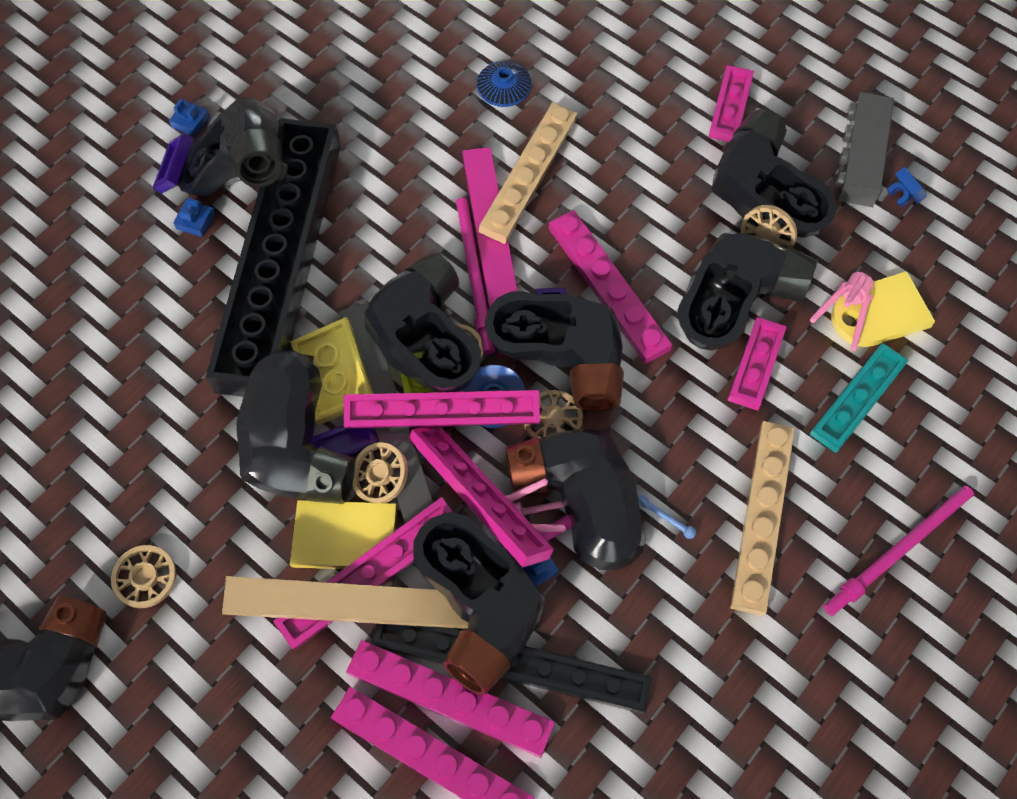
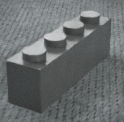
(865, 149)

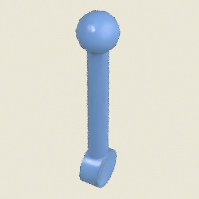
(688, 531)

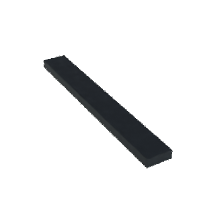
(529, 667)

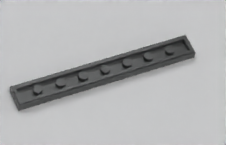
(415, 494)

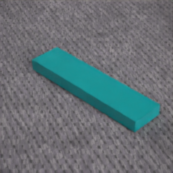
(859, 397)

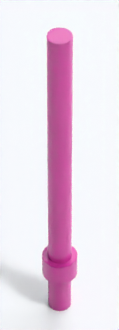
(474, 274)
(855, 587)

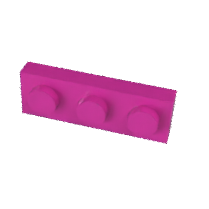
(731, 103)
(757, 363)

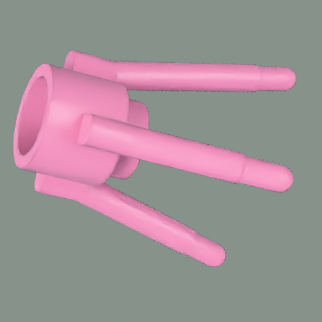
(854, 291)
(537, 508)

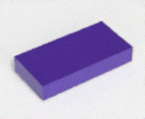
(172, 163)
(345, 440)

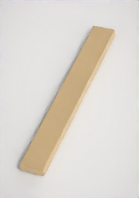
(338, 602)

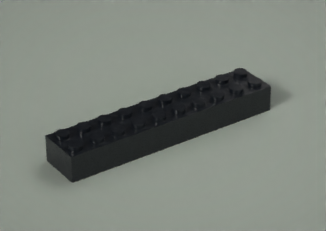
(275, 257)

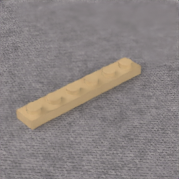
(527, 173)
(762, 519)

